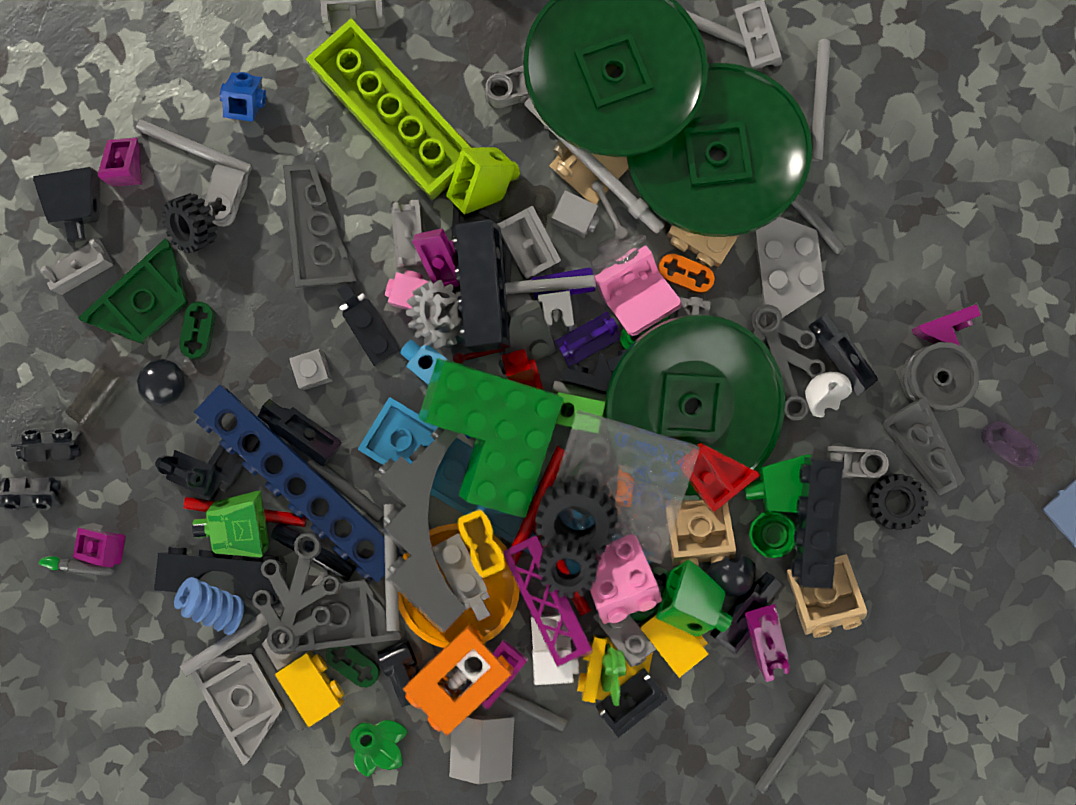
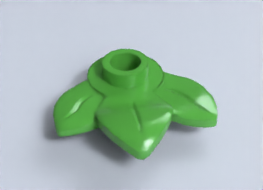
(612, 668)

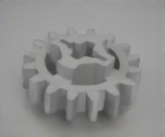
(436, 314)

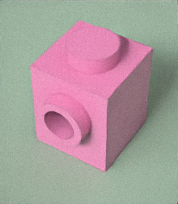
(401, 288)

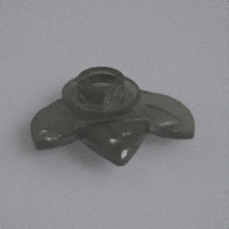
(523, 196)

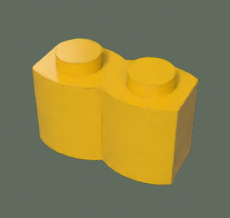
(478, 535)

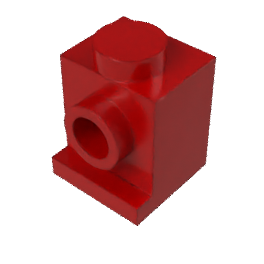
(520, 369)

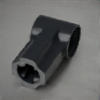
(399, 664)

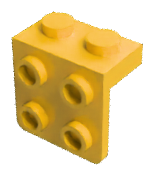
(590, 682)

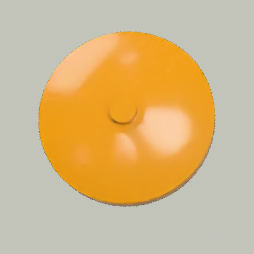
(501, 603)

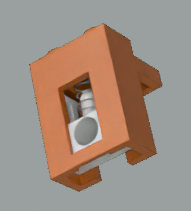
(441, 696)

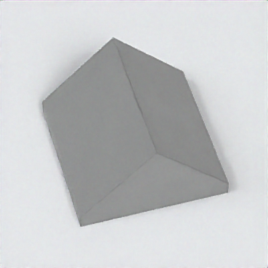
(482, 749)

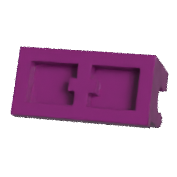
(767, 641)

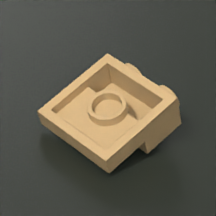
(708, 249)
(701, 534)
(828, 608)

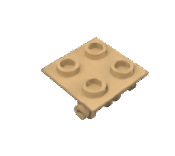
(581, 177)

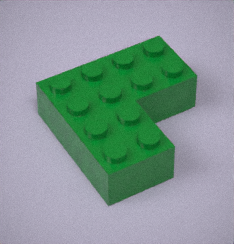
(509, 427)

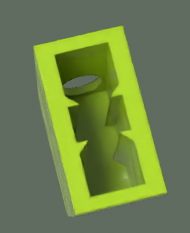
(481, 178)

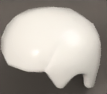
(827, 392)

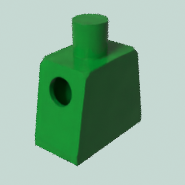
(777, 485)
(693, 601)

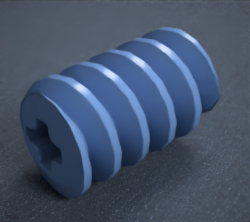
(209, 605)

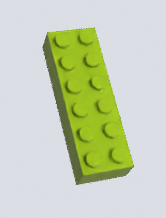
(389, 107)

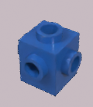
(242, 96)

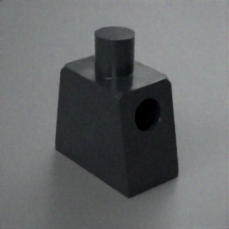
(70, 200)

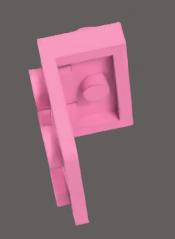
(637, 293)
(623, 581)

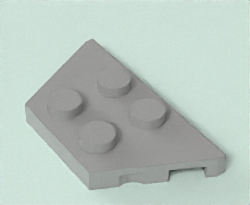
(788, 265)
(240, 700)

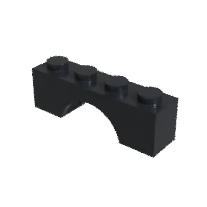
(177, 566)

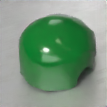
(772, 534)

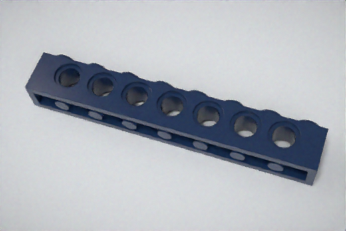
(210, 418)

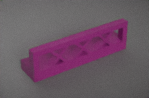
(562, 604)

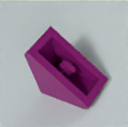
(121, 163)

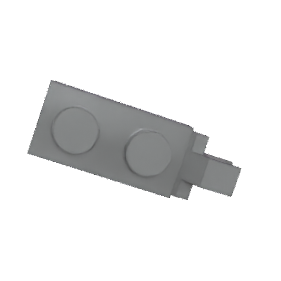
(461, 575)

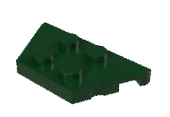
(141, 298)

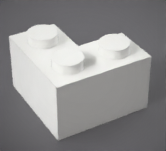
(544, 666)

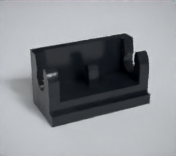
(637, 699)

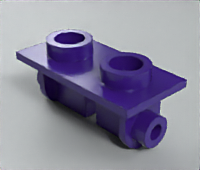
(588, 339)

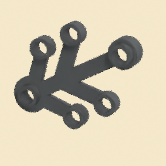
(783, 354)
(294, 598)

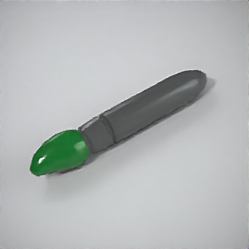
(55, 563)

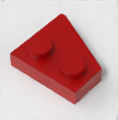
(718, 477)

